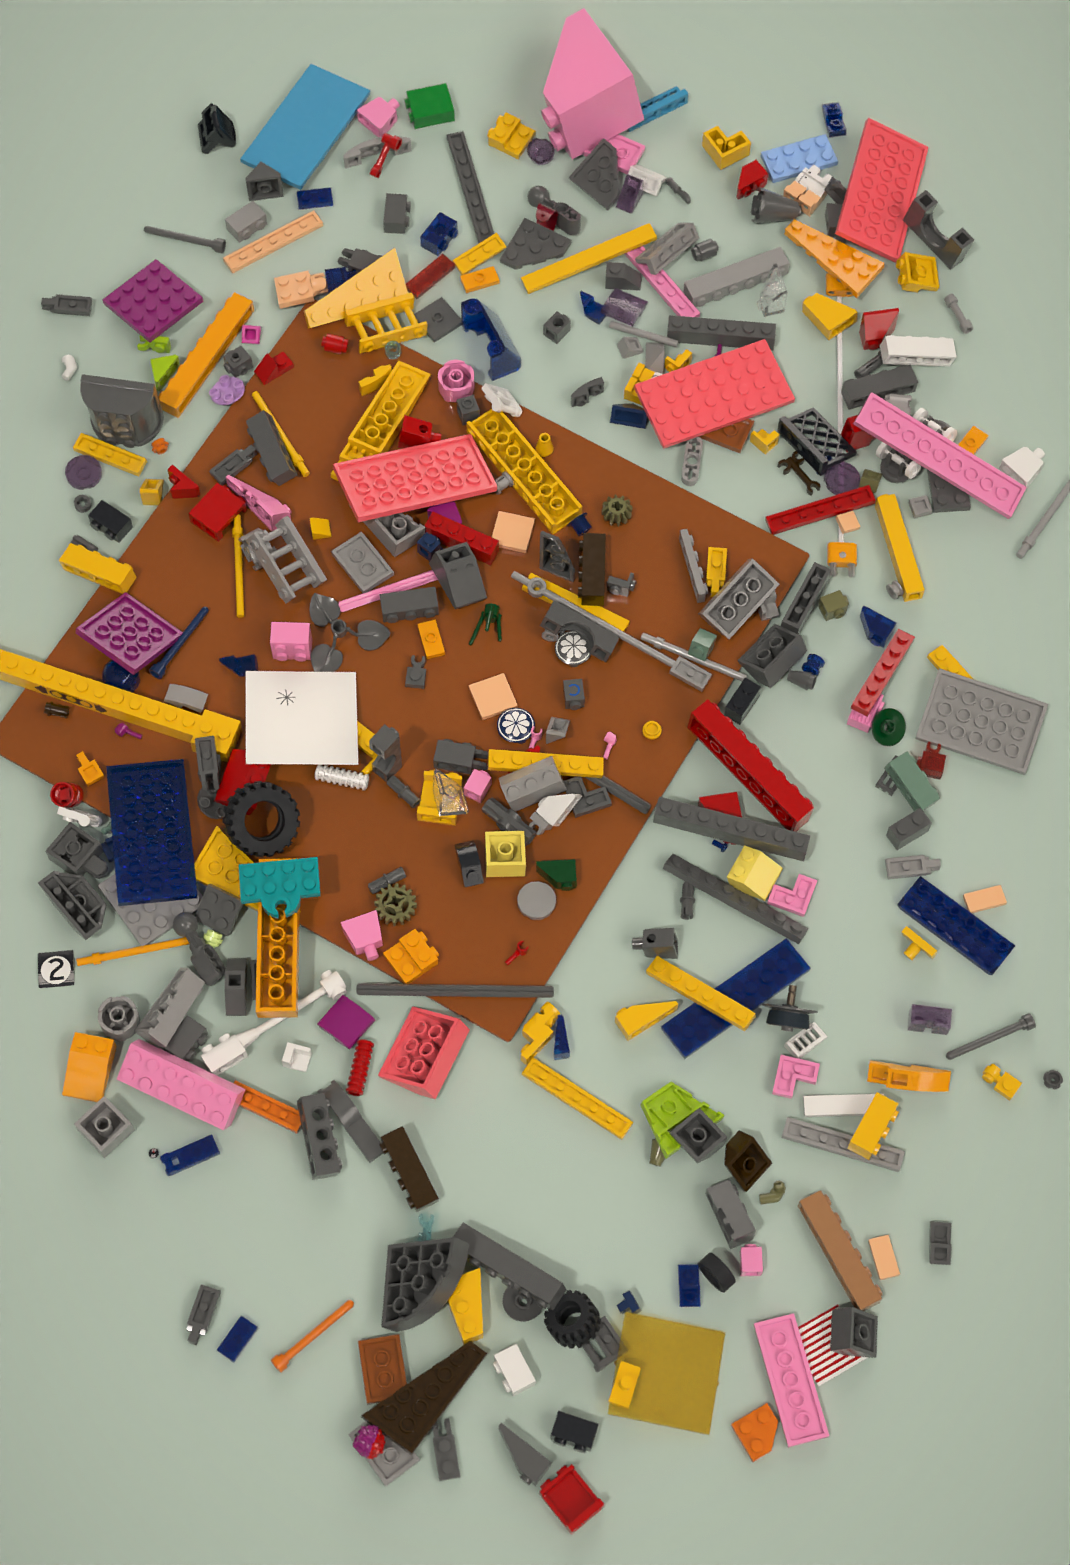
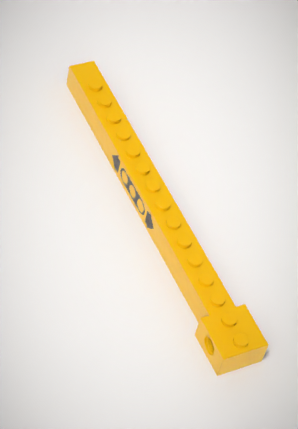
(121, 703)

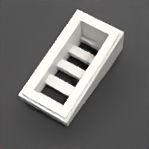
(794, 1051)

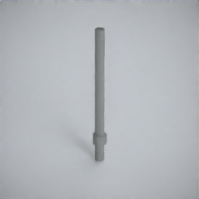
(1029, 541)
(661, 644)

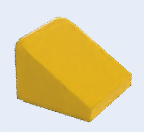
(320, 528)

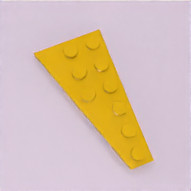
(372, 284)
(220, 864)

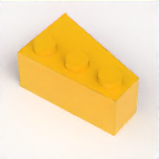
(467, 1306)

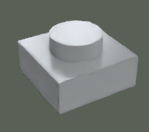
(920, 506)

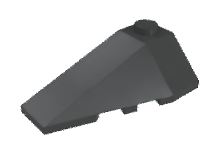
(555, 557)

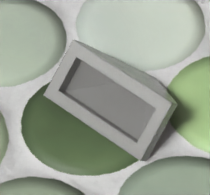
(654, 357)
(556, 729)

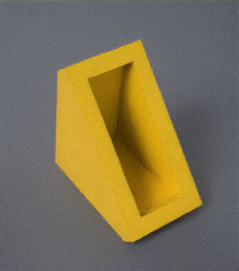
(152, 491)

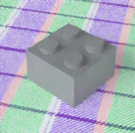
(104, 1126)

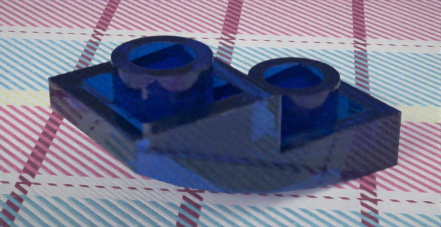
(833, 119)
(689, 1285)

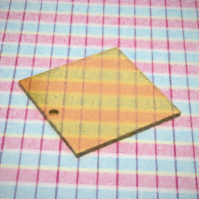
(675, 1374)

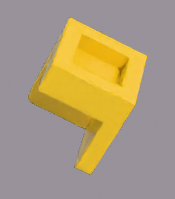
(764, 441)

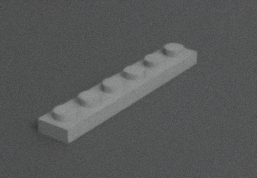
(838, 1143)

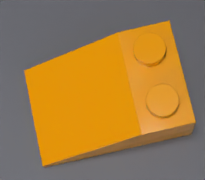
(88, 1067)

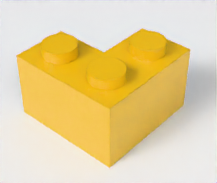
(725, 150)

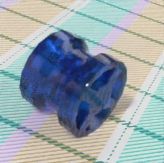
(813, 664)

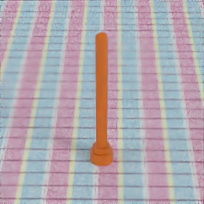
(282, 1360)

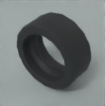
(716, 1272)

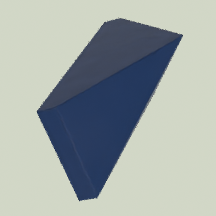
(628, 415)

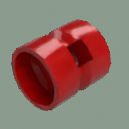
(66, 794)

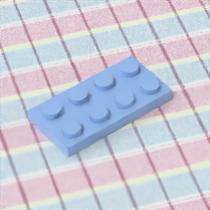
(791, 159)

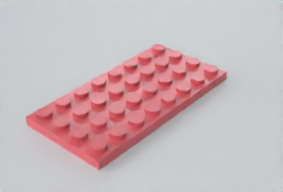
(881, 190)
(714, 393)
(414, 477)

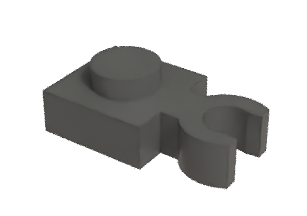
(416, 675)

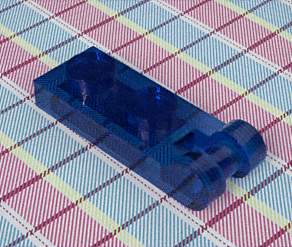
(190, 1155)

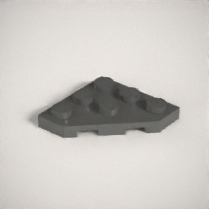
(599, 174)
(533, 245)

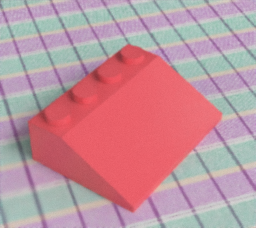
(424, 1051)

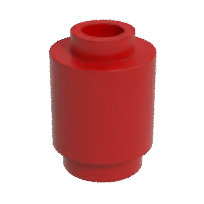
(335, 343)

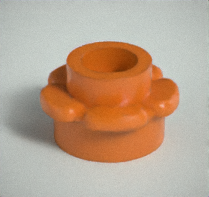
(159, 446)

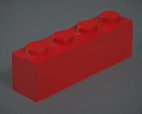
(453, 533)

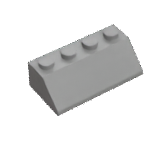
(738, 598)

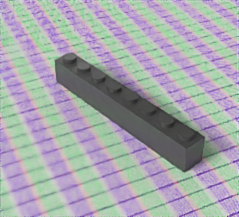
(731, 829)

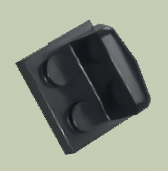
(215, 129)

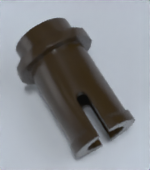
(57, 710)

